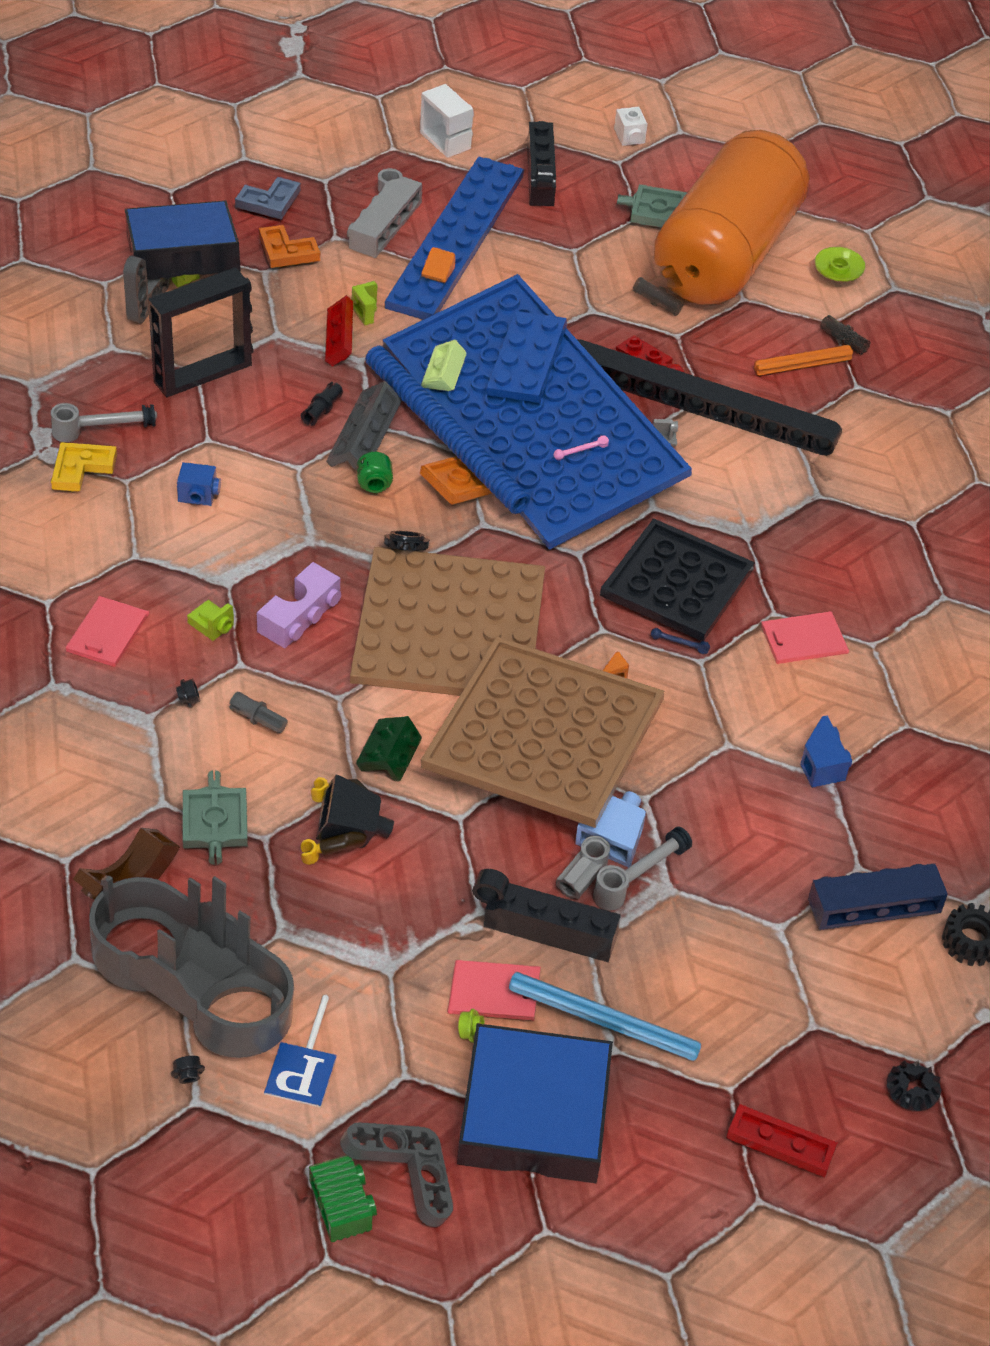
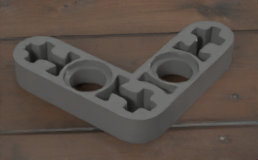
(140, 289)
(415, 1157)

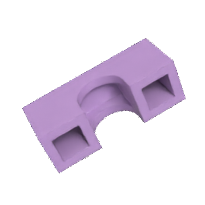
(285, 620)

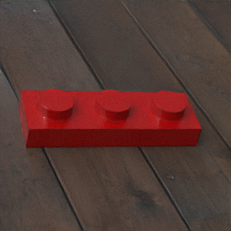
(339, 331)
(782, 1140)

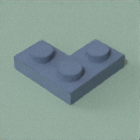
(272, 202)

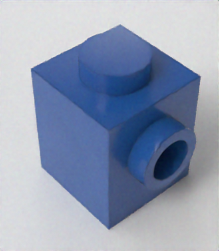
(197, 484)

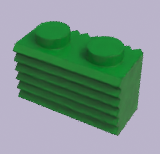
(342, 1198)

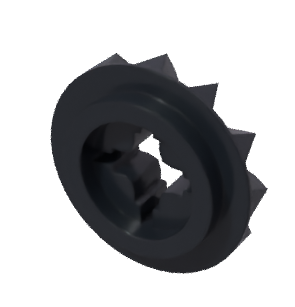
(406, 540)
(920, 1097)

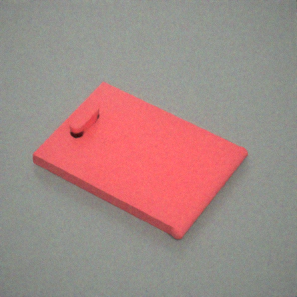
(107, 631)
(804, 637)
(487, 990)

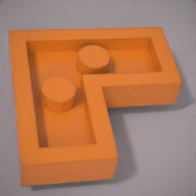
(286, 252)

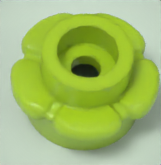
(468, 1023)

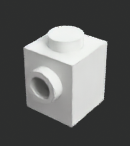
(630, 126)

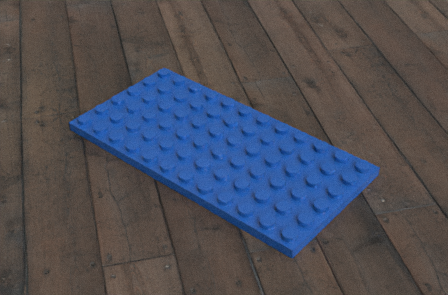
(523, 435)

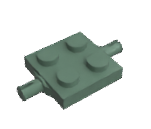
(651, 204)
(215, 817)

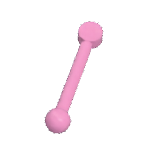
(602, 442)

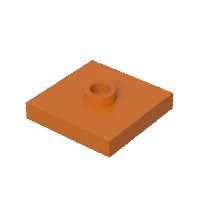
(454, 480)

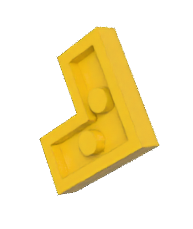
(77, 459)

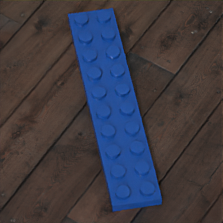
(457, 230)

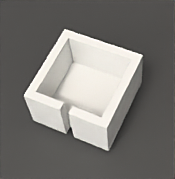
(446, 120)

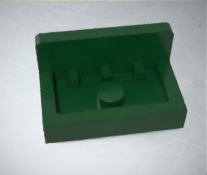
(390, 746)

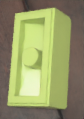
(444, 366)

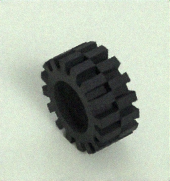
(959, 942)

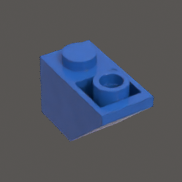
(824, 755)

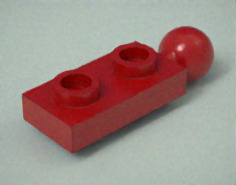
(638, 348)

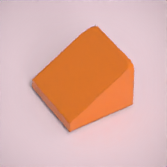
(439, 265)
(617, 665)

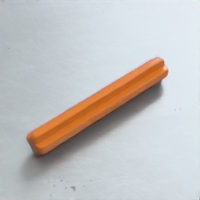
(803, 360)

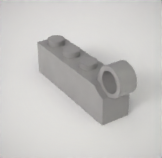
(386, 213)

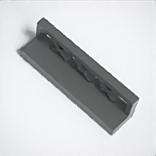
(365, 425)

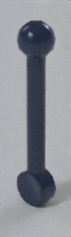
(702, 647)

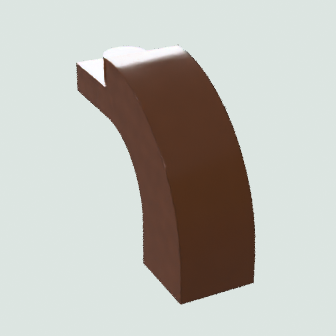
(146, 857)

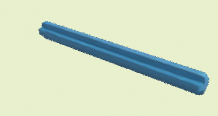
(605, 1016)

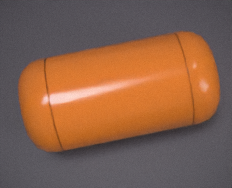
(731, 217)

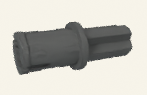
(257, 712)

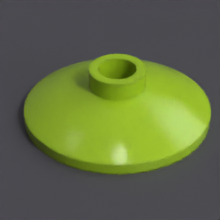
(839, 264)

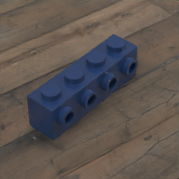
(877, 896)

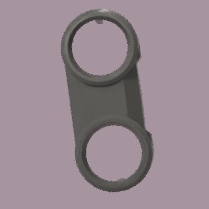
(198, 965)

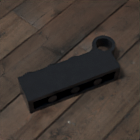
(541, 164)
(546, 917)

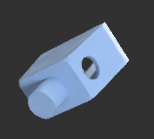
(620, 826)

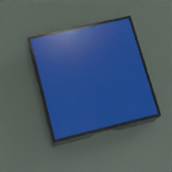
(183, 238)
(535, 1103)

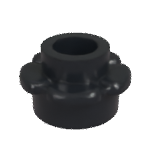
(188, 692)
(187, 1069)

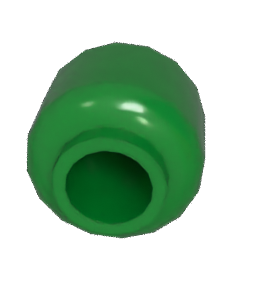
(374, 472)

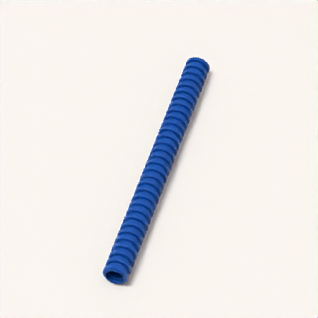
(448, 430)

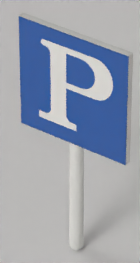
(302, 1072)

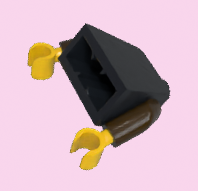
(346, 818)

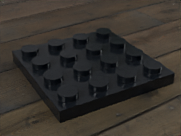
(677, 579)

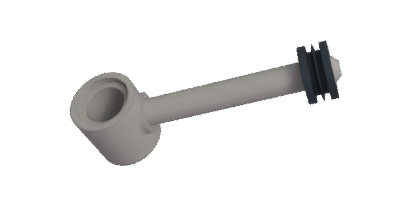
(67, 422)
(613, 880)

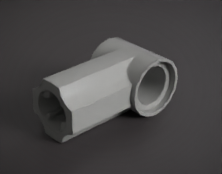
(583, 867)

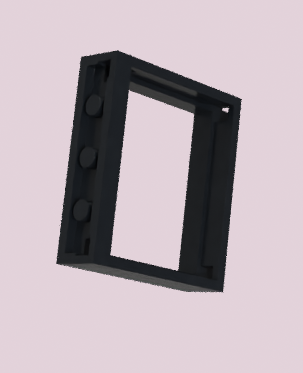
(186, 299)

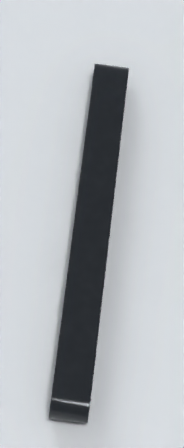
(717, 401)

